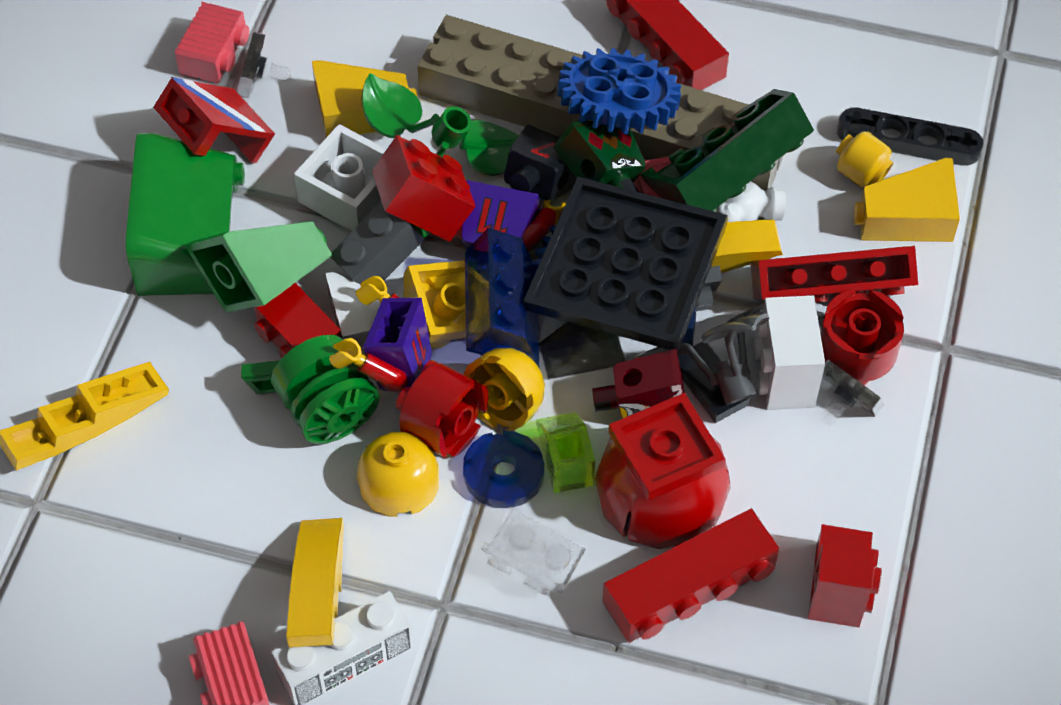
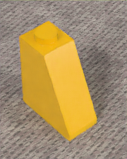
(340, 93)
(911, 206)

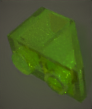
(567, 451)

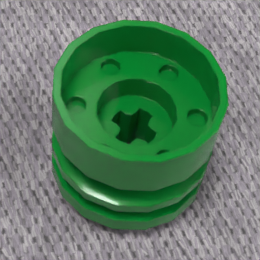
(322, 398)

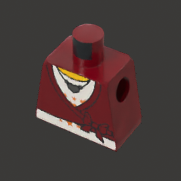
(641, 384)

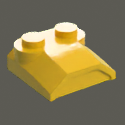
(442, 296)

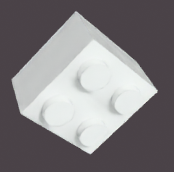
(340, 178)
(789, 353)

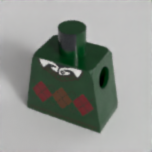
(601, 154)

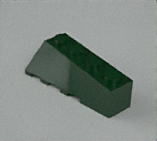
(733, 153)

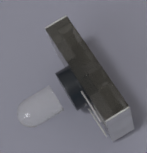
(255, 66)
(848, 391)

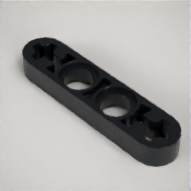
(910, 130)

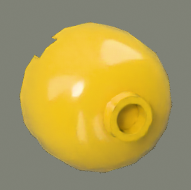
(512, 384)
(398, 474)

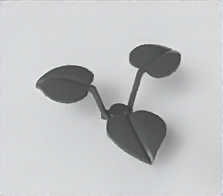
(734, 373)

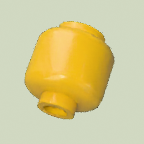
(864, 159)

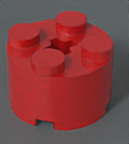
(862, 334)
(442, 408)

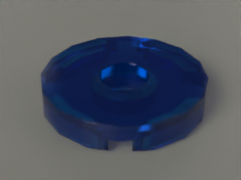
(497, 489)

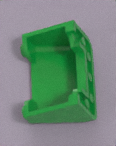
(174, 202)

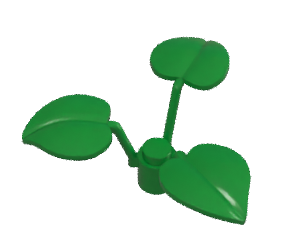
(394, 108)

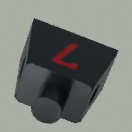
(536, 166)

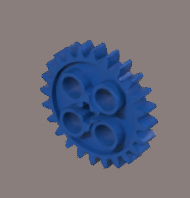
(619, 90)

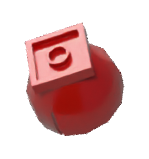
(663, 472)

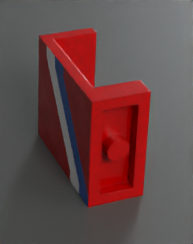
(204, 110)

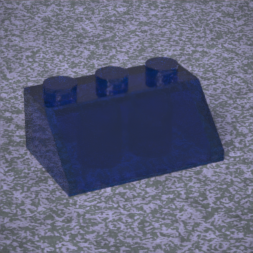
(495, 287)

